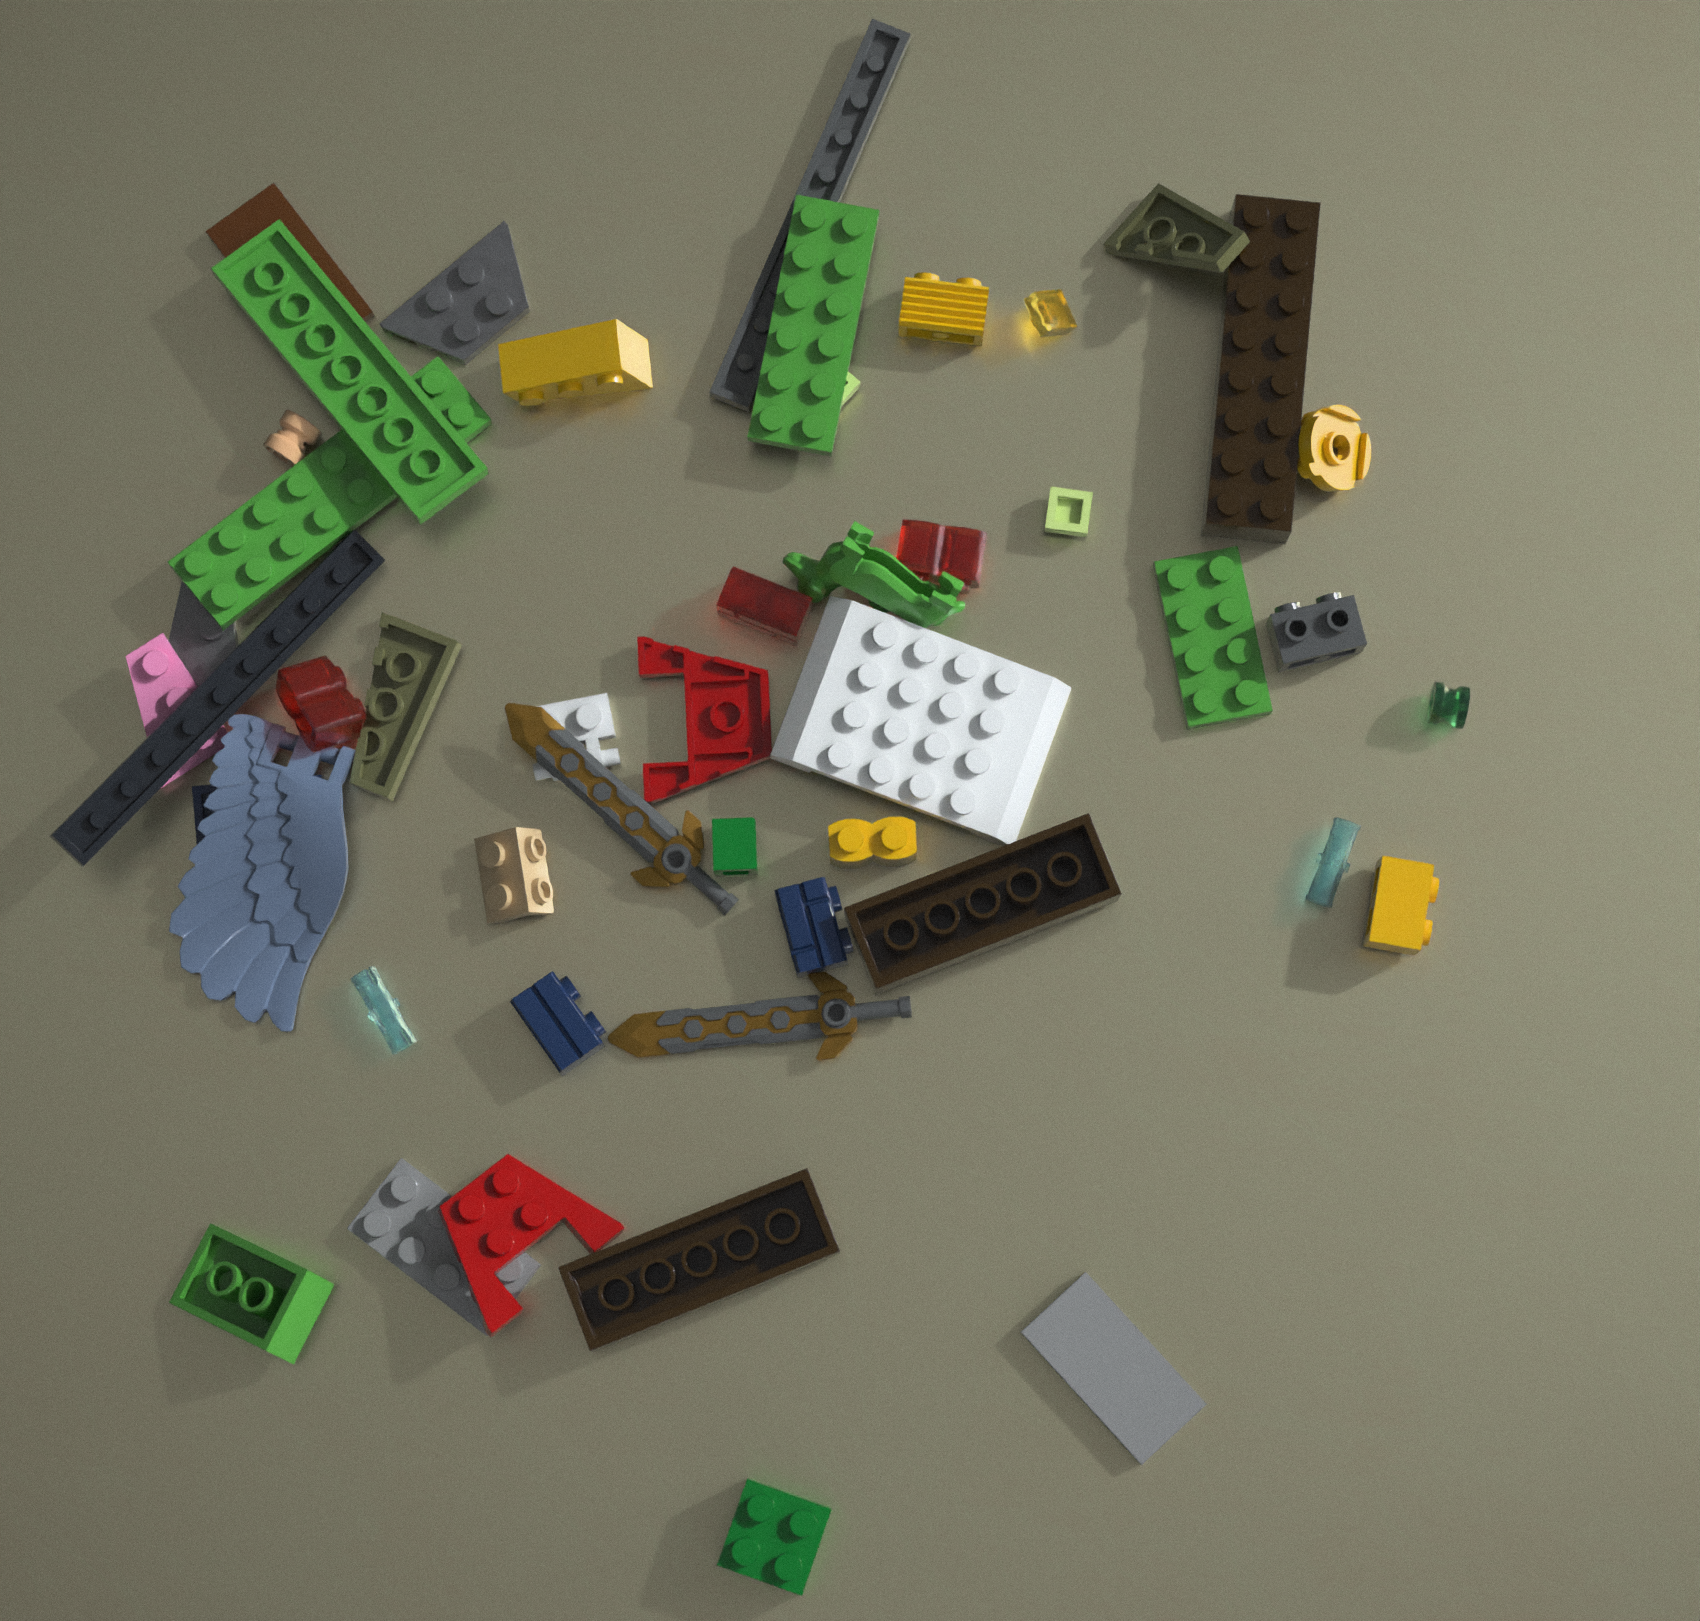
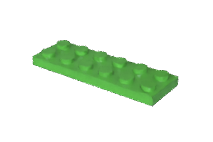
(813, 325)

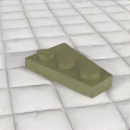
(1176, 233)

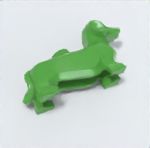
(876, 577)

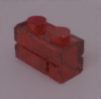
(764, 606)

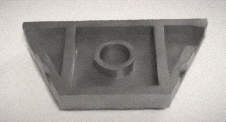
(466, 302)

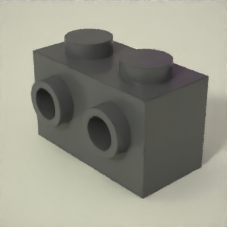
(1315, 631)

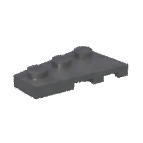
(198, 637)

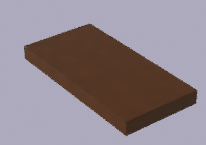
(261, 213)

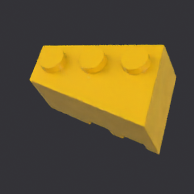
(575, 363)

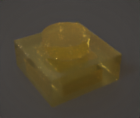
(1050, 313)

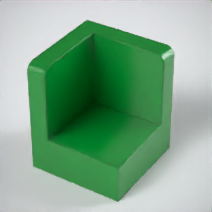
(734, 847)

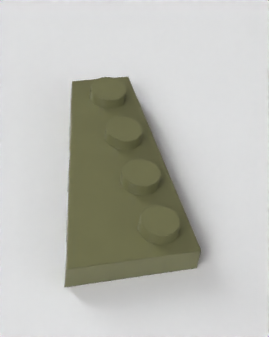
(404, 689)

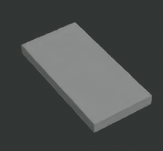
(1113, 1368)

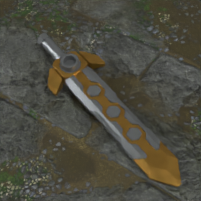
(620, 807)
(758, 1022)

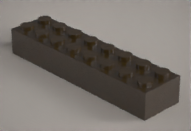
(1261, 371)

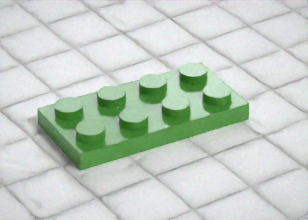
(1212, 637)

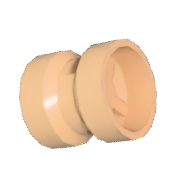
(290, 442)

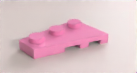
(160, 687)

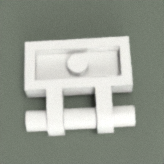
(588, 721)

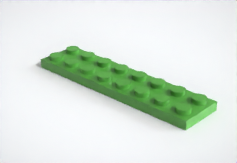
(350, 371)
(304, 512)

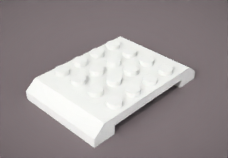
(921, 720)

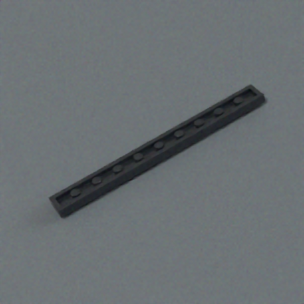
(216, 699)

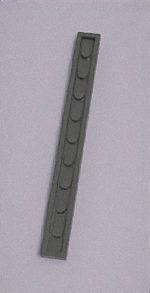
(823, 179)

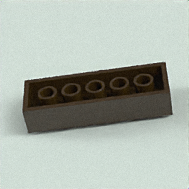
(982, 903)
(699, 1260)

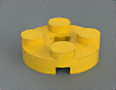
(1317, 461)

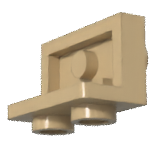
(514, 874)

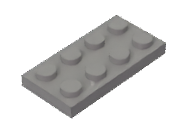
(407, 1230)

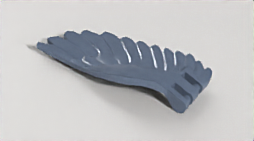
(264, 870)

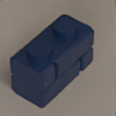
(812, 926)
(558, 1022)

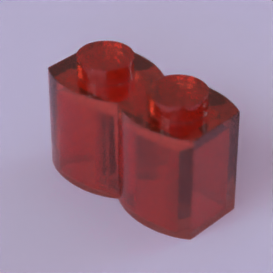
(935, 548)
(320, 703)

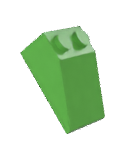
(252, 1293)

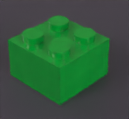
(774, 1536)

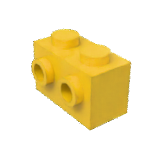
(1400, 905)

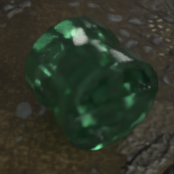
(1448, 705)

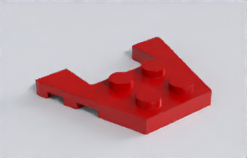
(724, 717)
(505, 1216)

